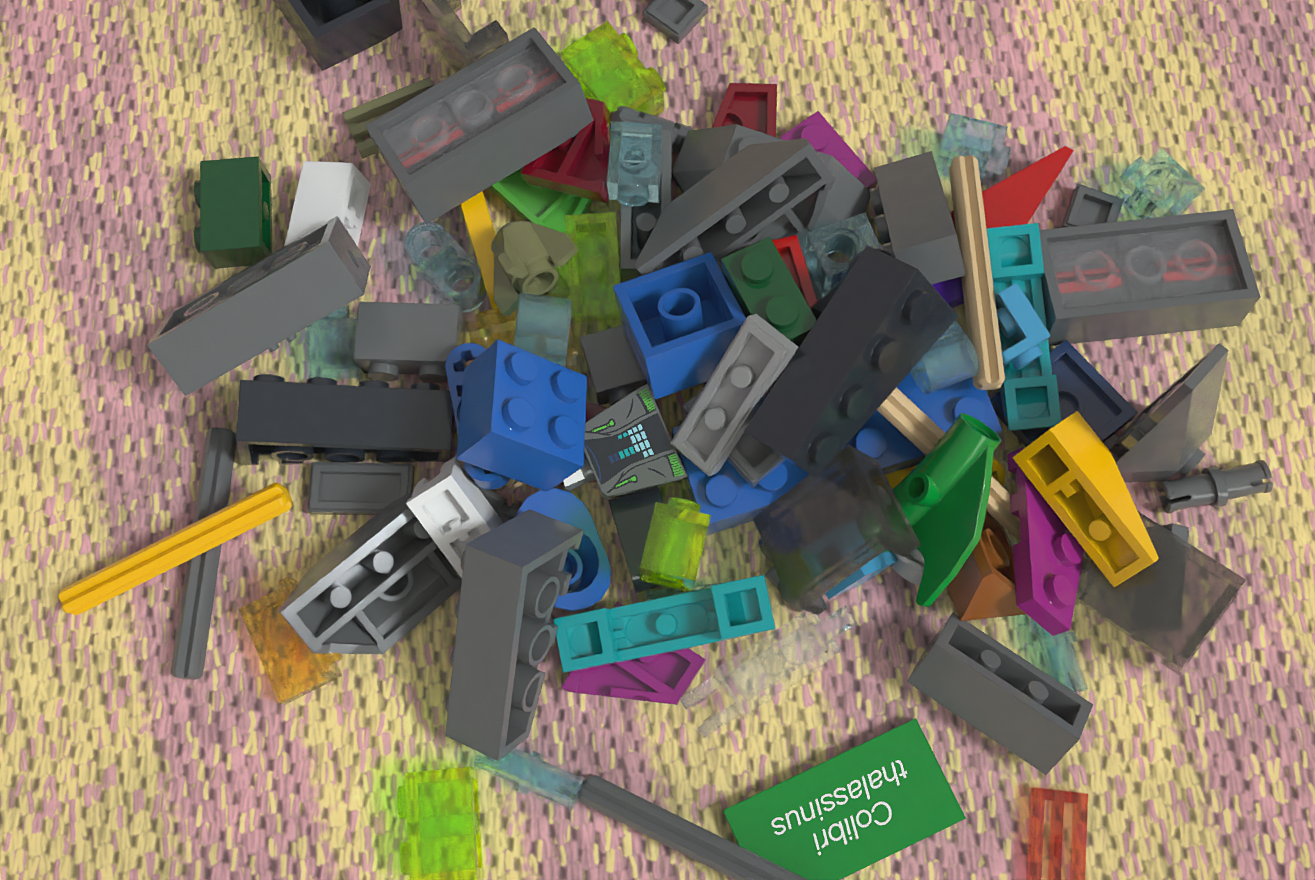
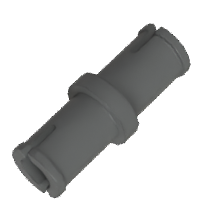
(1215, 486)

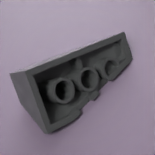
(1173, 425)

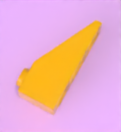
(1089, 497)

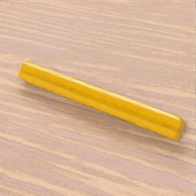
(175, 549)

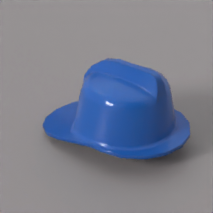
(587, 564)

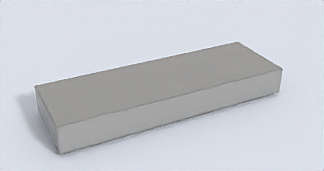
(733, 394)

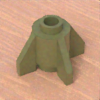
(528, 262)

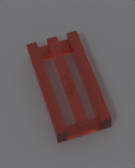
(1036, 831)

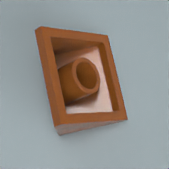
(987, 579)

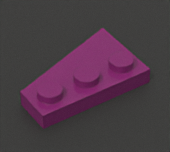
(1045, 559)

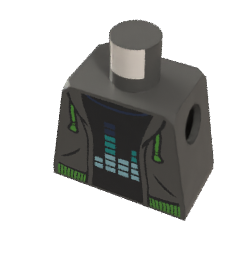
(628, 448)

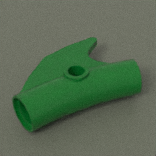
(949, 501)

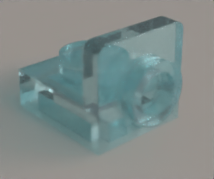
(333, 345)

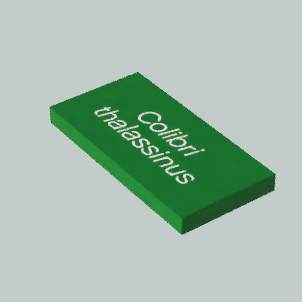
(850, 808)

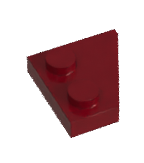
(580, 162)

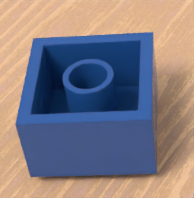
(679, 322)
(522, 416)

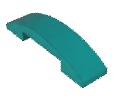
(1031, 392)
(664, 624)

